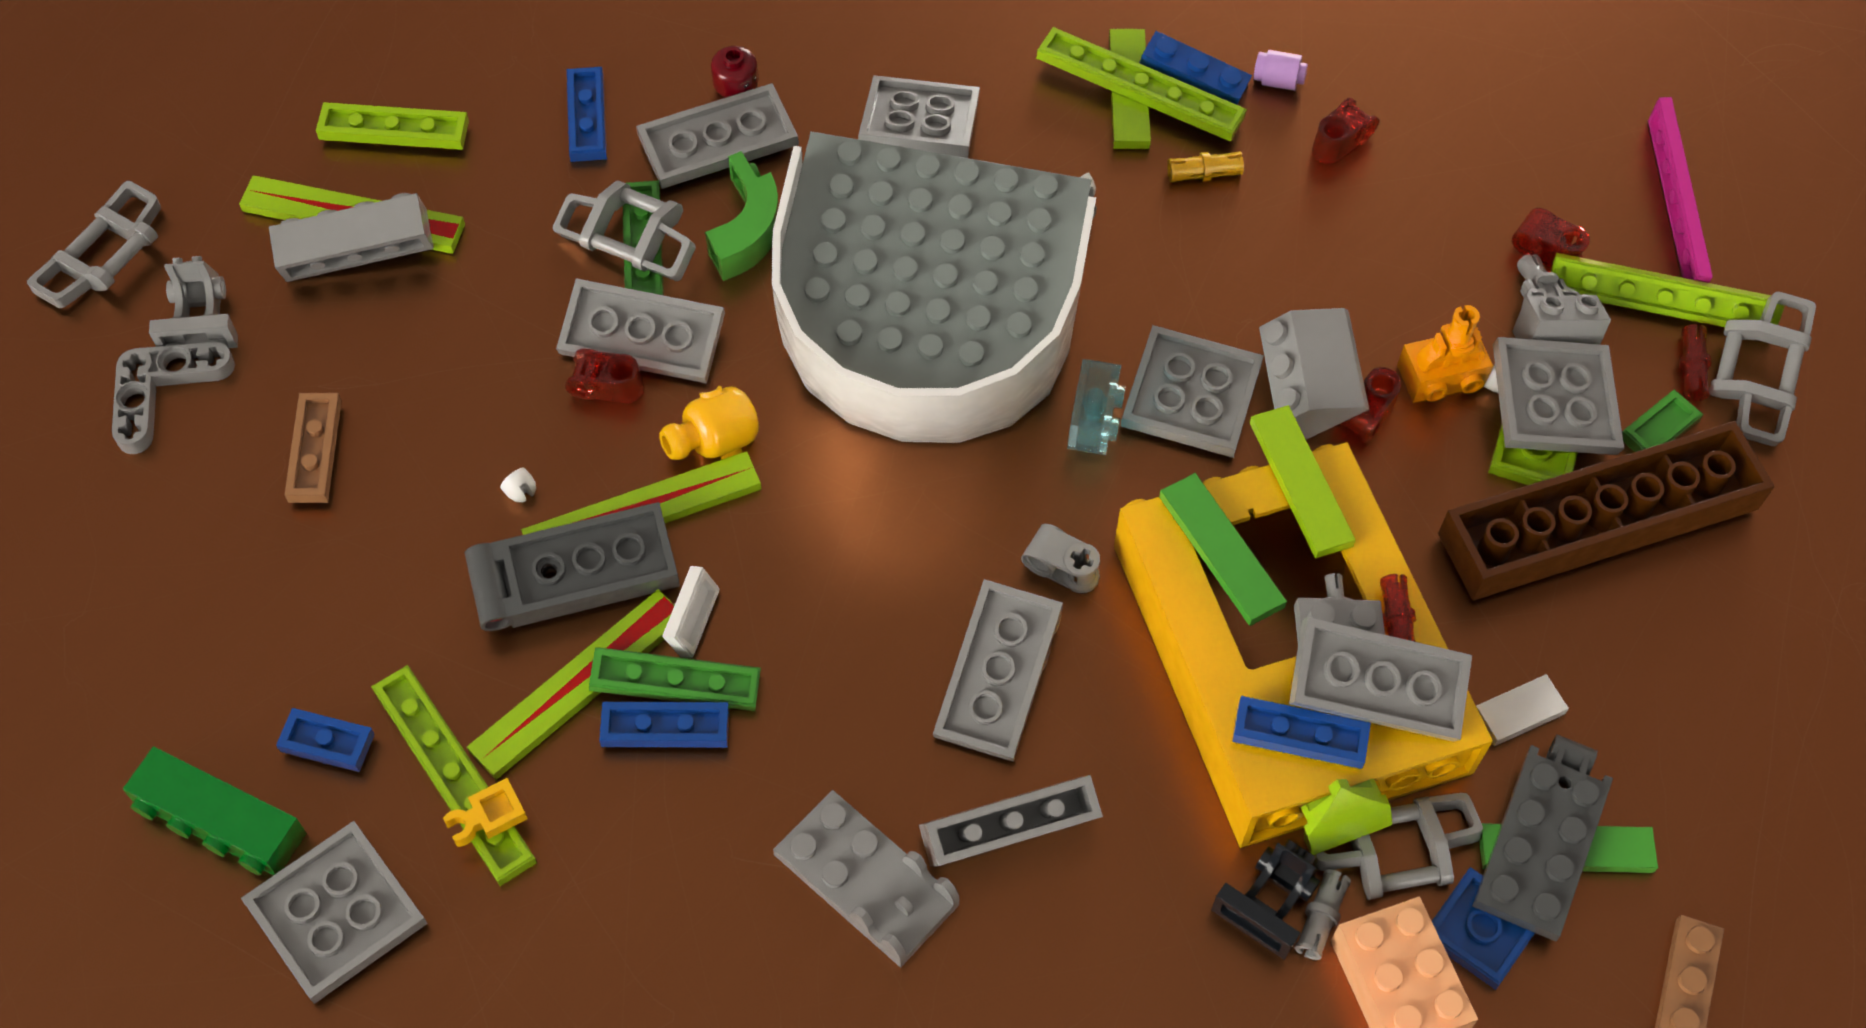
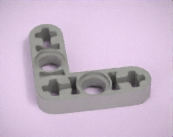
(154, 374)

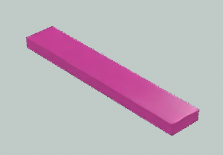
(1679, 192)

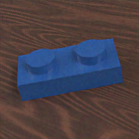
(325, 739)

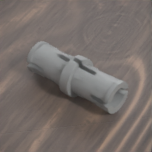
(1322, 914)

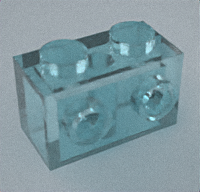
(1094, 407)

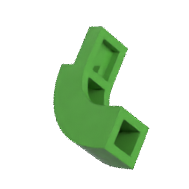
(748, 237)

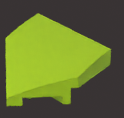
(1345, 815)

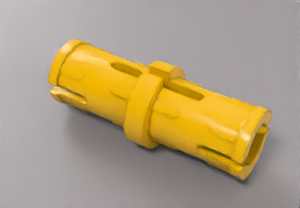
(1205, 166)

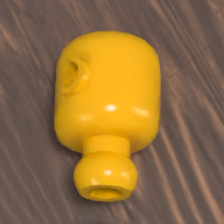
(712, 425)

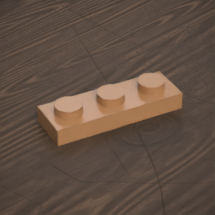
(313, 448)
(1690, 974)

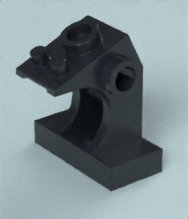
(1290, 870)

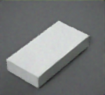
(691, 612)
(1522, 709)

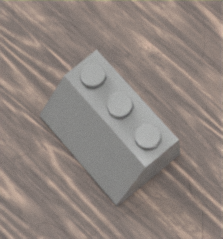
(1314, 367)

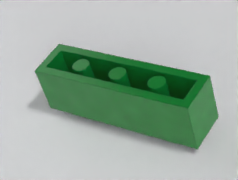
(214, 812)

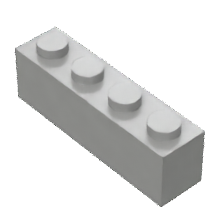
(350, 237)
(1010, 820)

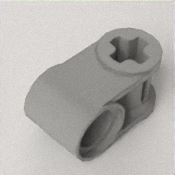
(1062, 559)

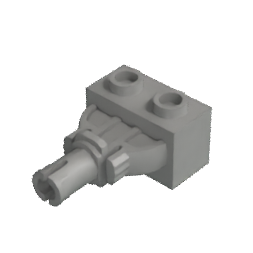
(1556, 311)

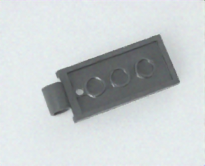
(1544, 839)

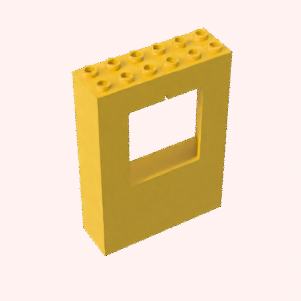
(1254, 784)

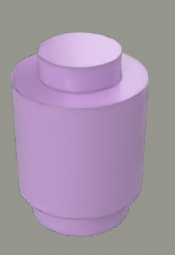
(1280, 69)

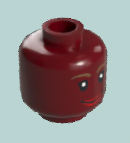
(734, 71)

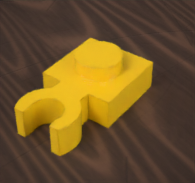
(492, 810)

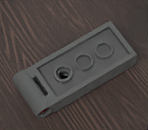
(593, 563)

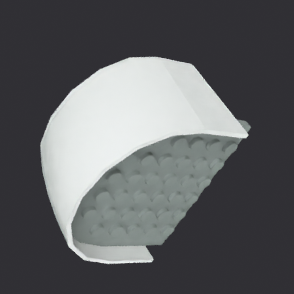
(926, 285)

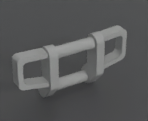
(661, 222)
(99, 278)
(1747, 391)
(1438, 844)

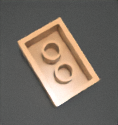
(1402, 970)

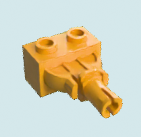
(1447, 362)

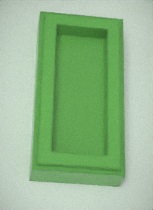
(1662, 423)

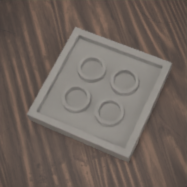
(920, 115)
(1192, 391)
(1557, 396)
(334, 911)

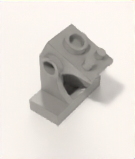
(189, 286)

